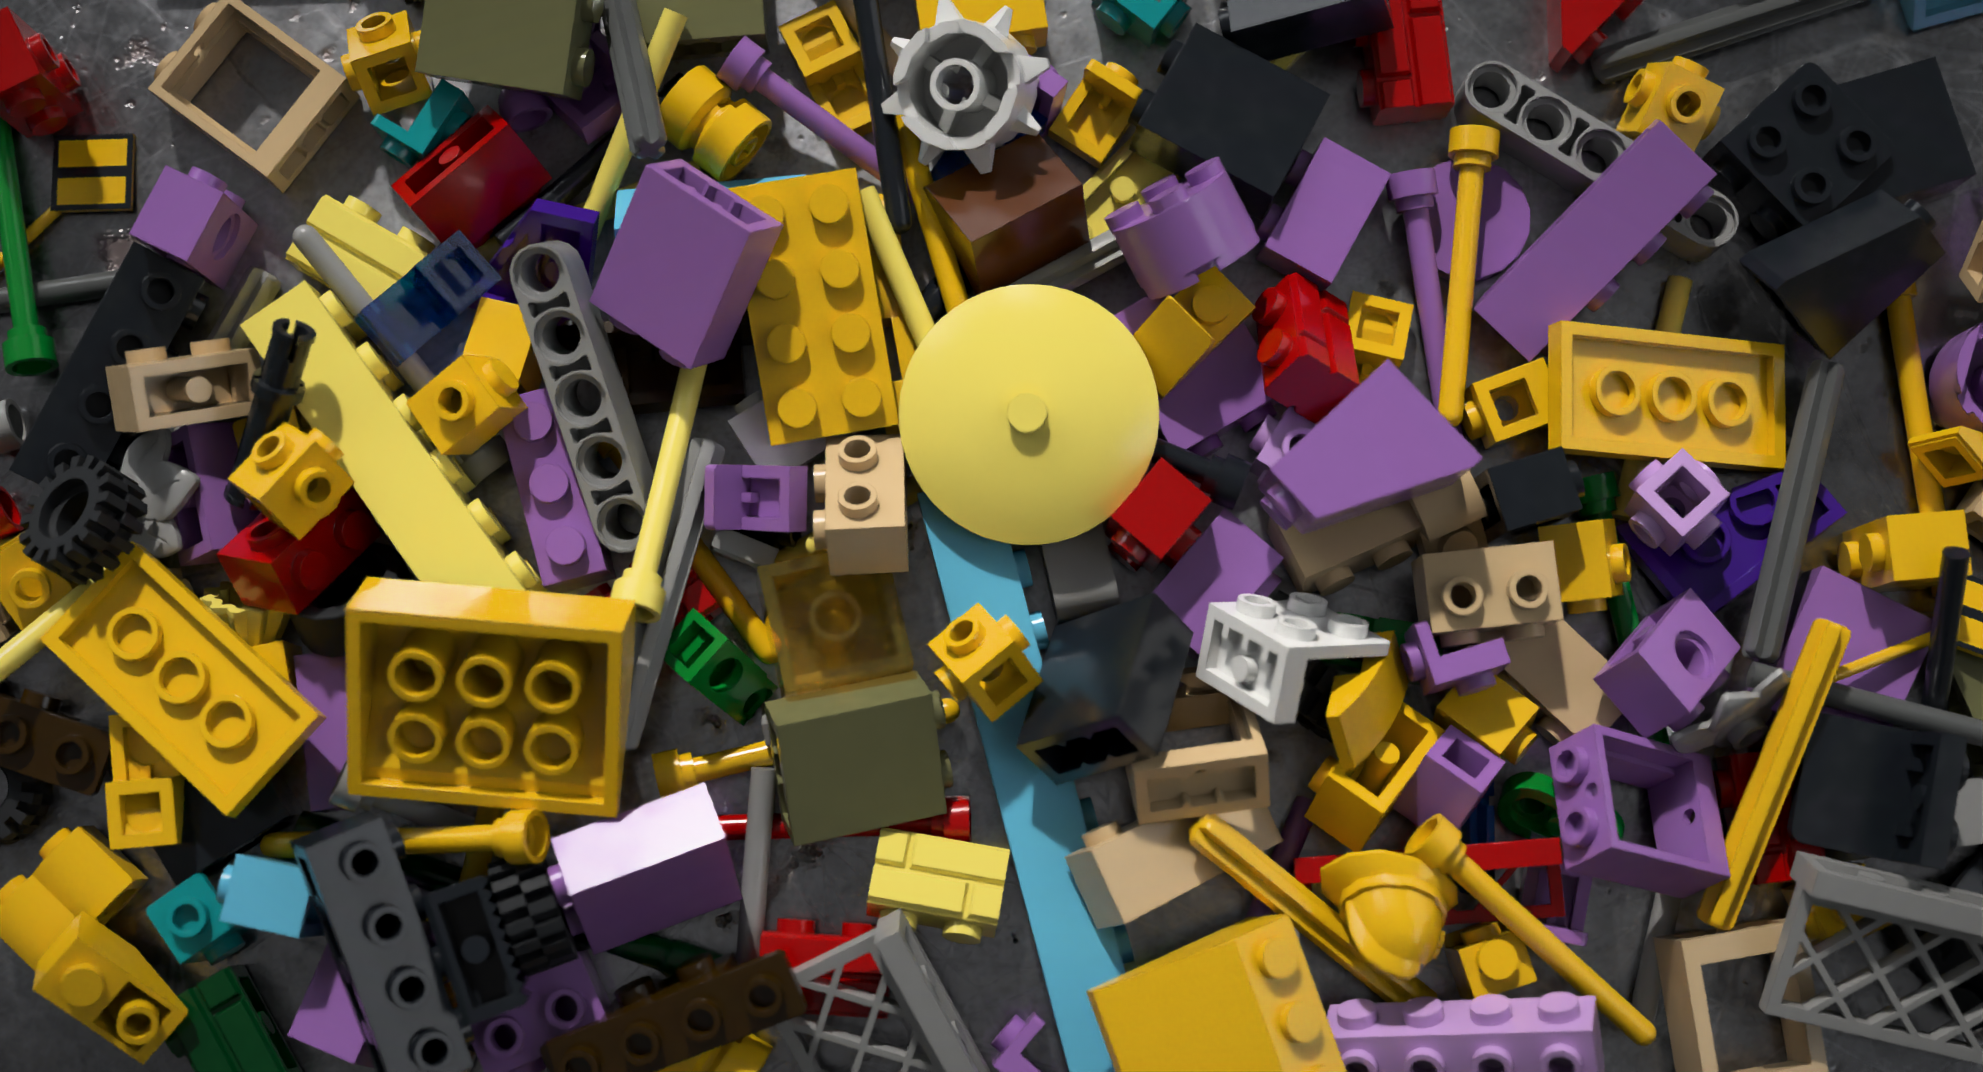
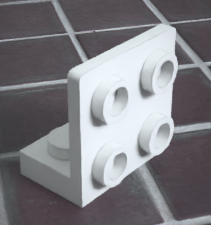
(1262, 646)

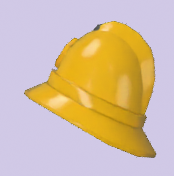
(1391, 908)

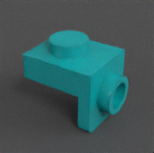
(1142, 18)
(439, 118)
(191, 923)

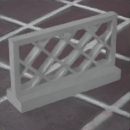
(1879, 899)
(917, 995)

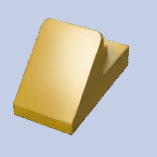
(1191, 327)

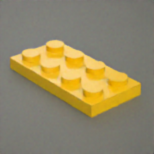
(819, 313)
(1663, 392)
(183, 680)

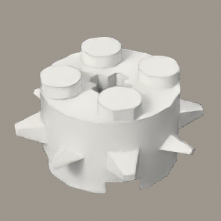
(935, 103)

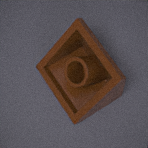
(1013, 216)

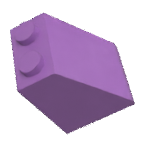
(1365, 456)

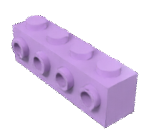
(1470, 1035)

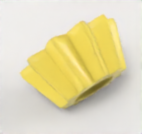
(251, 623)

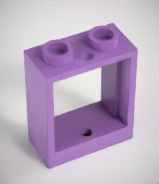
(1677, 784)

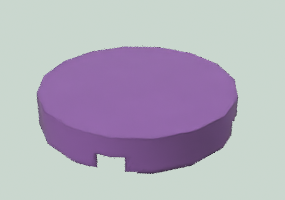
(1502, 221)

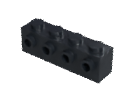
(137, 312)
(381, 946)

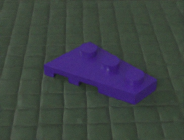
(1734, 553)

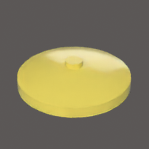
(1028, 414)

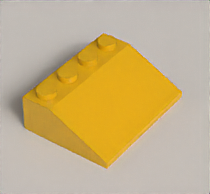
(488, 696)
(1220, 1007)

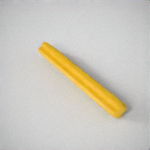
(1775, 770)
(1288, 896)

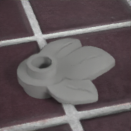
(166, 490)
(1736, 718)

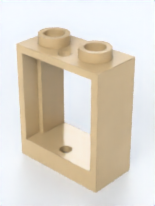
(303, 126)
(1207, 776)
(1686, 1005)

